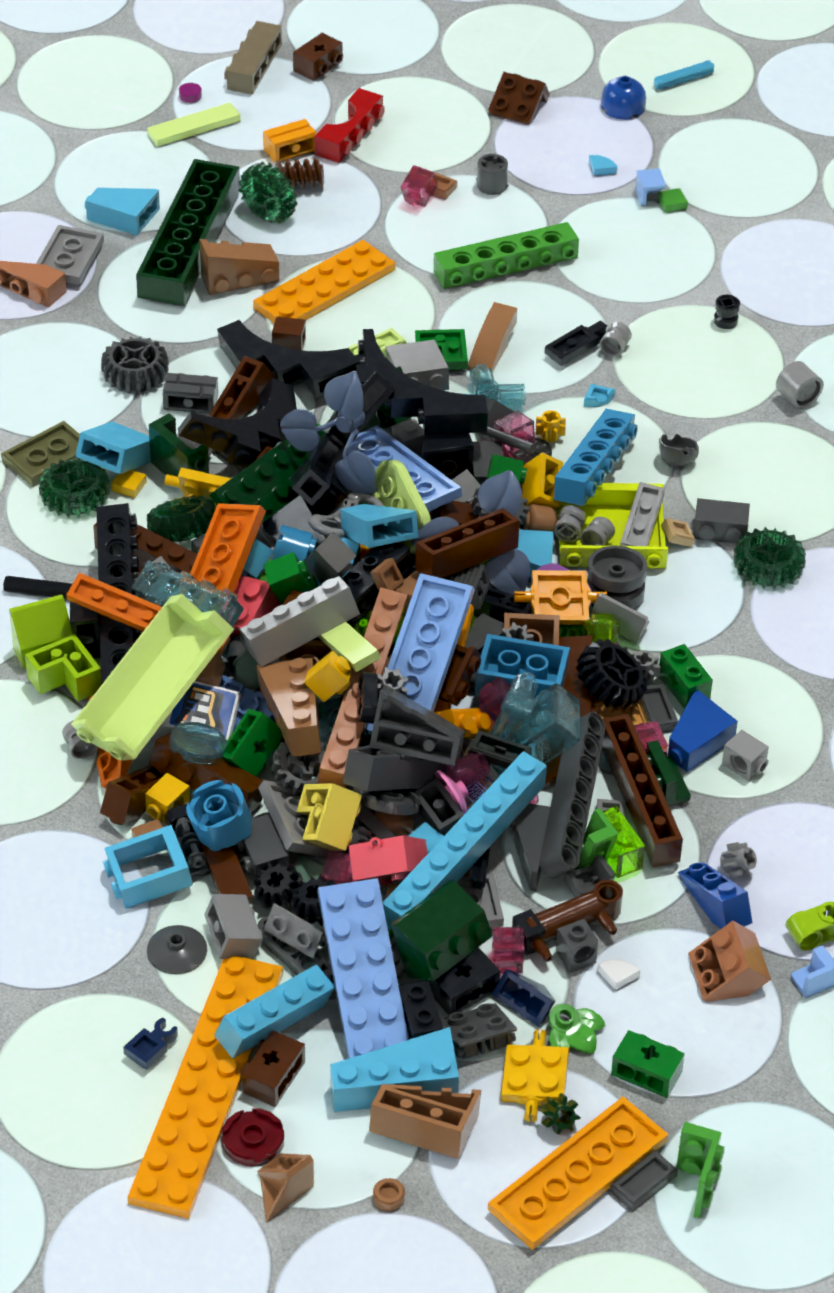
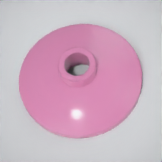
(456, 790)

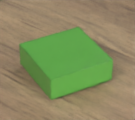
(672, 200)

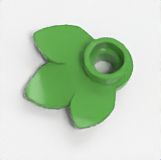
(578, 1031)

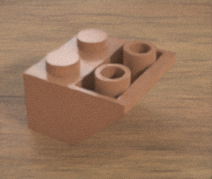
(729, 964)

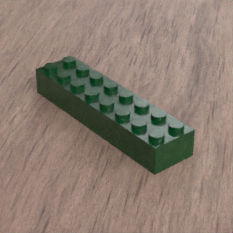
(195, 214)

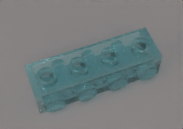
(160, 582)

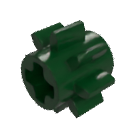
(552, 1117)

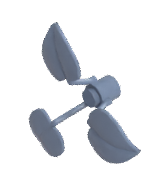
(345, 396)
(509, 570)

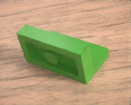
(598, 839)

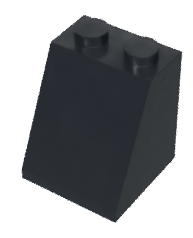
(449, 452)

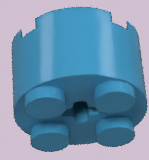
(295, 541)
(219, 815)

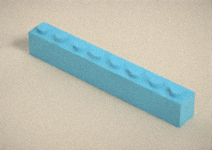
(470, 835)

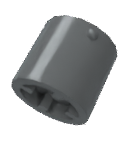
(492, 174)

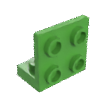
(701, 1155)

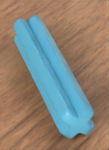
(683, 75)

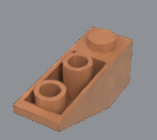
(33, 281)

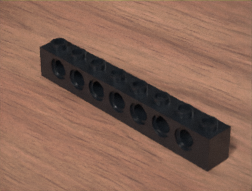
(116, 568)

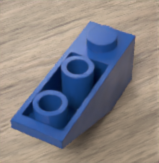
(717, 895)

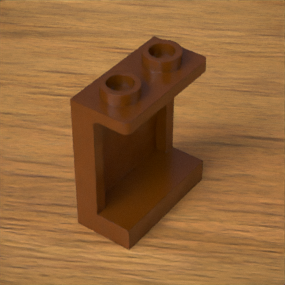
(462, 666)

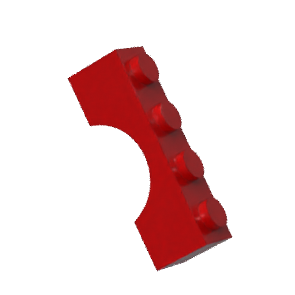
(337, 140)

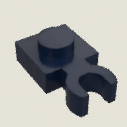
(150, 1046)

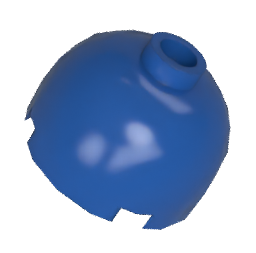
(623, 98)

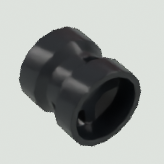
(726, 311)

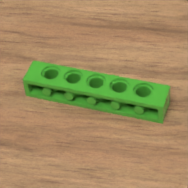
(505, 255)

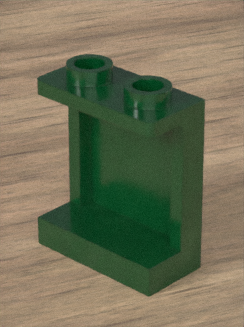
(172, 454)

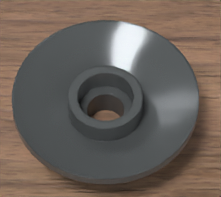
(177, 949)

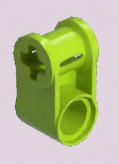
(812, 926)

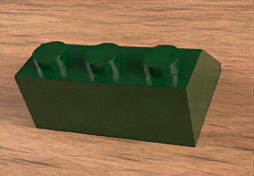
(440, 932)

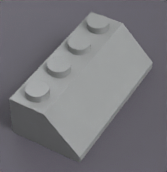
(299, 621)

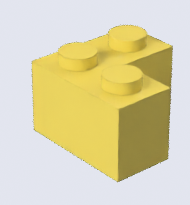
(330, 815)

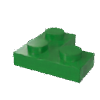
(450, 343)

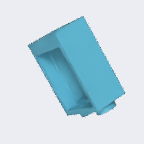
(152, 885)

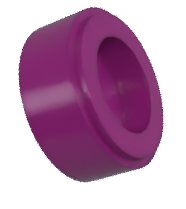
(190, 92)

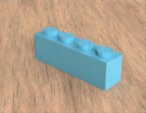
(274, 1011)

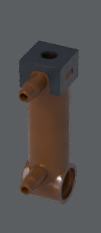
(600, 904)

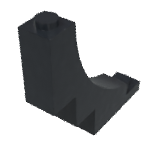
(287, 364)

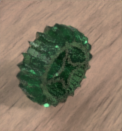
(268, 192)
(74, 487)
(181, 518)
(769, 558)

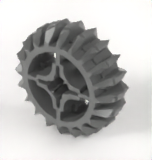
(134, 364)

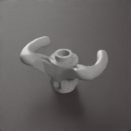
(328, 524)

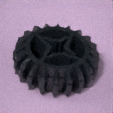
(611, 674)

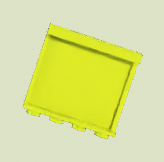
(614, 503)

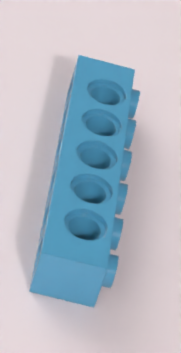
(595, 457)

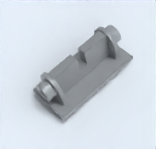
(294, 931)

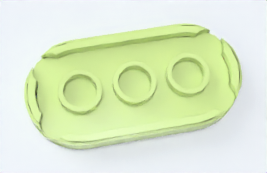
(399, 491)

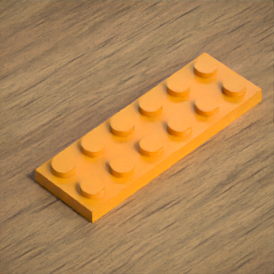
(325, 283)
(577, 1172)

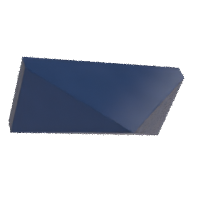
(524, 996)

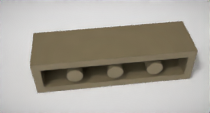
(253, 57)

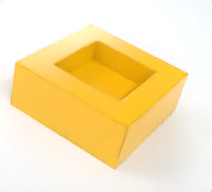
(129, 483)

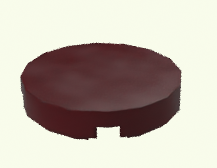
(253, 1137)

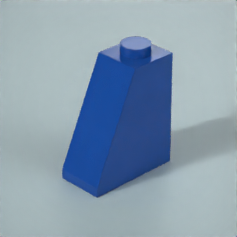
(700, 732)

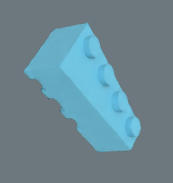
(416, 1062)

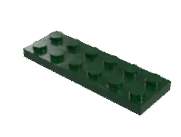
(264, 481)

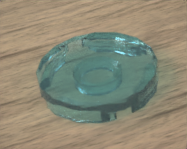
(197, 742)

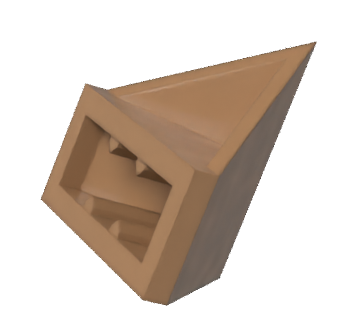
(285, 1181)

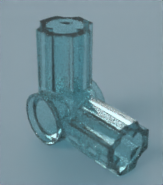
(506, 394)
(516, 706)

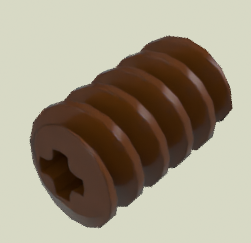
(303, 173)

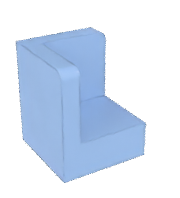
(648, 182)
(817, 975)

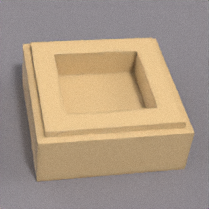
(678, 532)

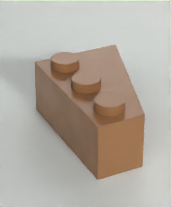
(237, 266)
(425, 1118)

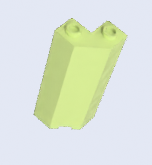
(151, 678)

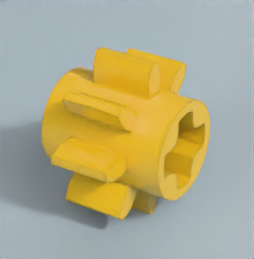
(550, 426)

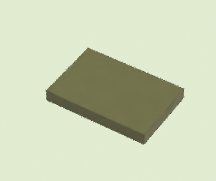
(41, 450)

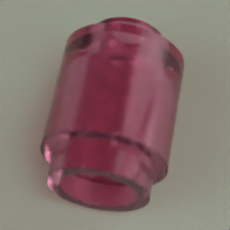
(469, 769)

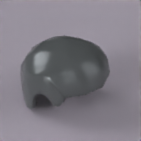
(678, 450)

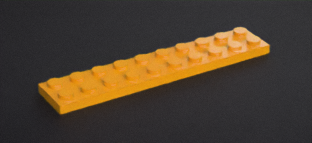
(199, 1096)

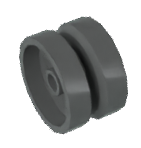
(619, 572)

